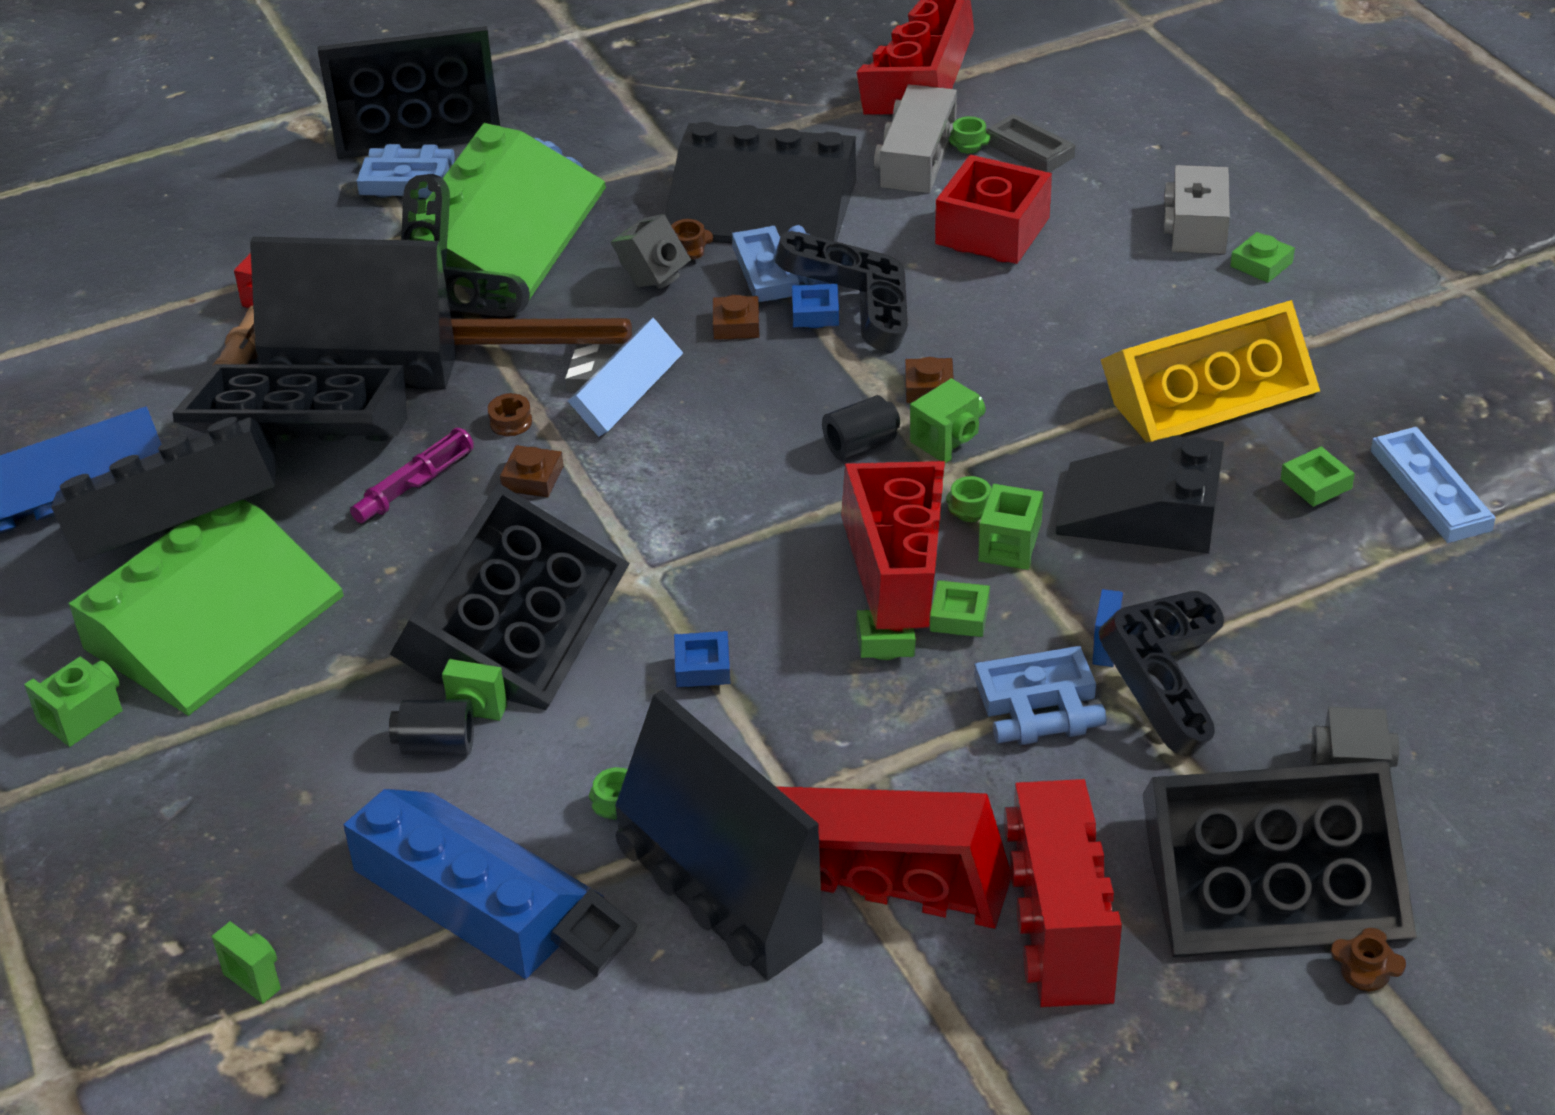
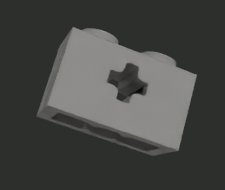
(1198, 209)

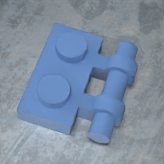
(391, 168)
(755, 256)
(1036, 682)

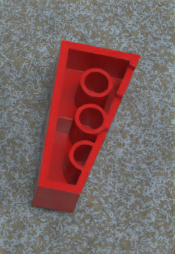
(921, 53)
(893, 535)
(911, 847)
(1064, 894)

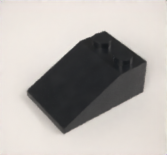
(1145, 494)

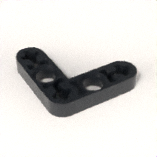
(440, 207)
(864, 270)
(1141, 646)

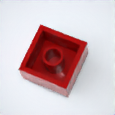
(993, 209)

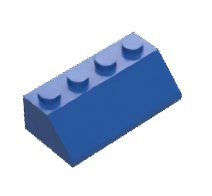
(35, 472)
(463, 875)

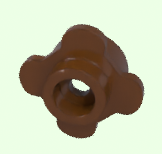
(692, 236)
(1366, 972)

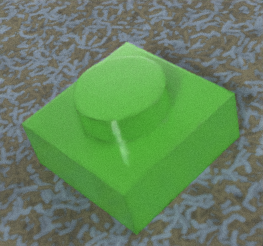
(1262, 257)
(1317, 476)
(959, 608)
(882, 643)
(478, 683)
(247, 961)

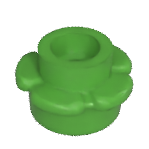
(969, 134)
(968, 498)
(606, 791)

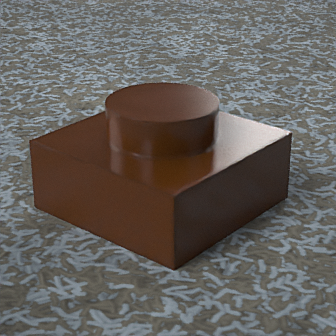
(736, 317)
(925, 375)
(532, 470)

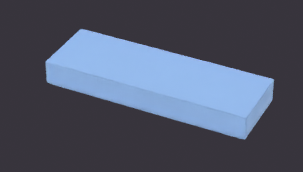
(625, 377)
(1432, 485)

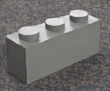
(916, 138)

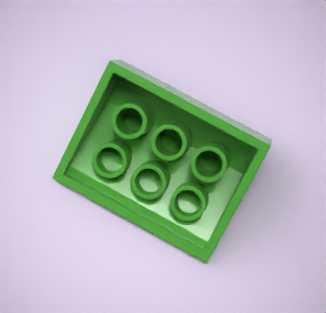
(512, 206)
(203, 604)

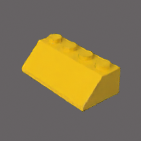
(1211, 373)

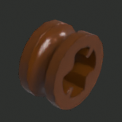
(509, 404)

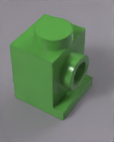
(945, 419)
(1010, 526)
(75, 699)

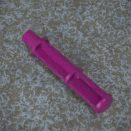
(413, 474)

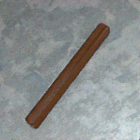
(541, 331)

